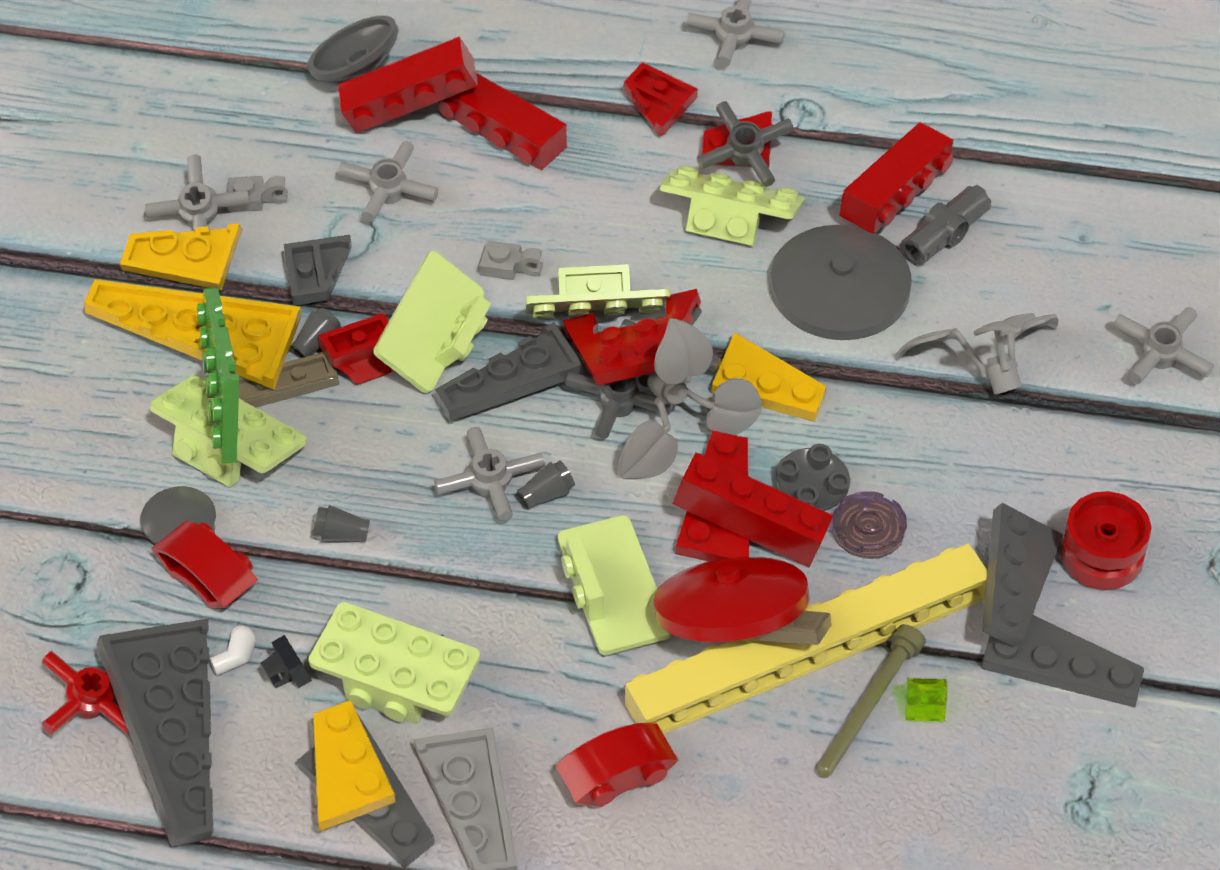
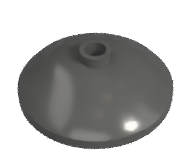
(354, 49)

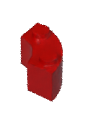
(205, 563)
(616, 763)

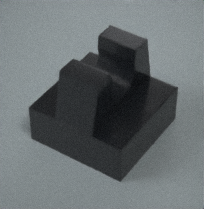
(285, 665)

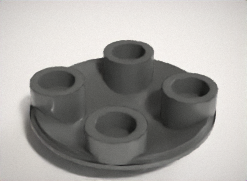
(814, 476)
(173, 507)

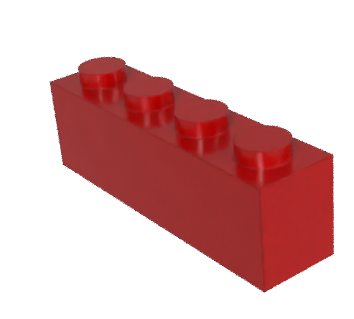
(407, 85)
(508, 122)
(896, 178)
(752, 509)

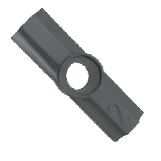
(946, 224)

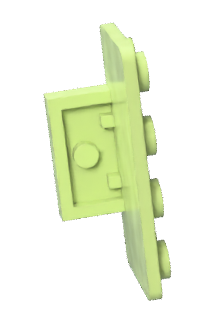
(729, 207)
(595, 289)
(433, 323)
(260, 440)
(612, 584)
(393, 664)

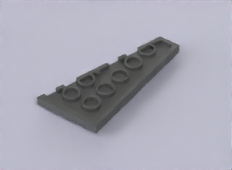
(167, 710)

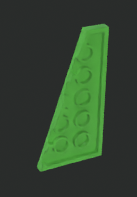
(222, 380)

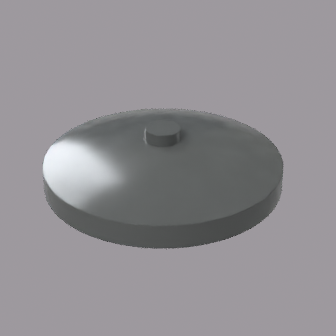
(840, 282)

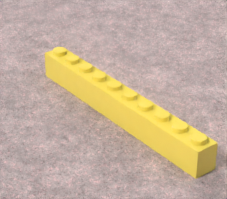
(859, 621)

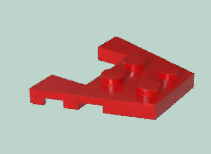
(626, 350)

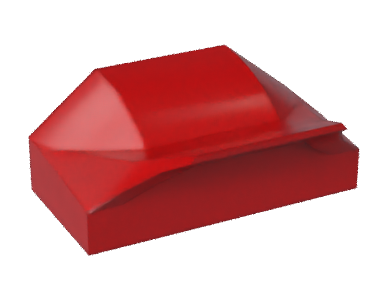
(353, 346)

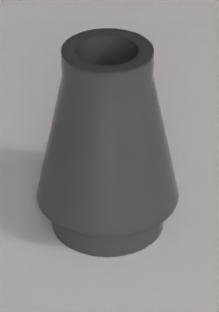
(316, 324)
(547, 484)
(339, 525)

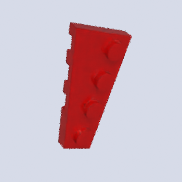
(702, 538)

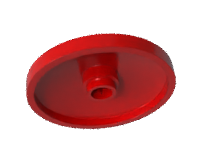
(731, 599)

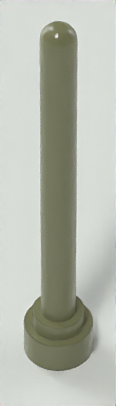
(905, 644)

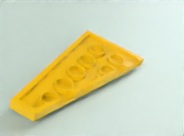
(256, 329)

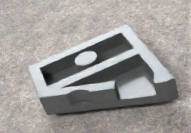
(315, 267)

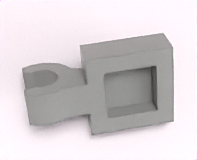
(271, 191)
(506, 259)

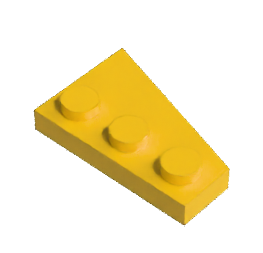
(185, 257)
(777, 382)
(346, 768)

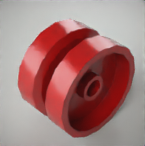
(1105, 540)

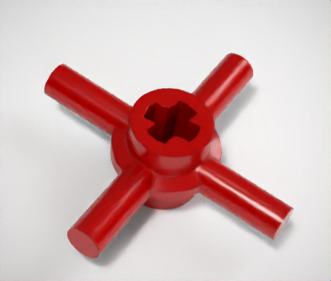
(87, 695)

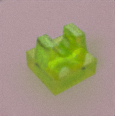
(926, 699)

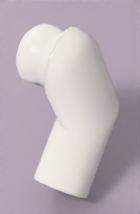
(238, 651)

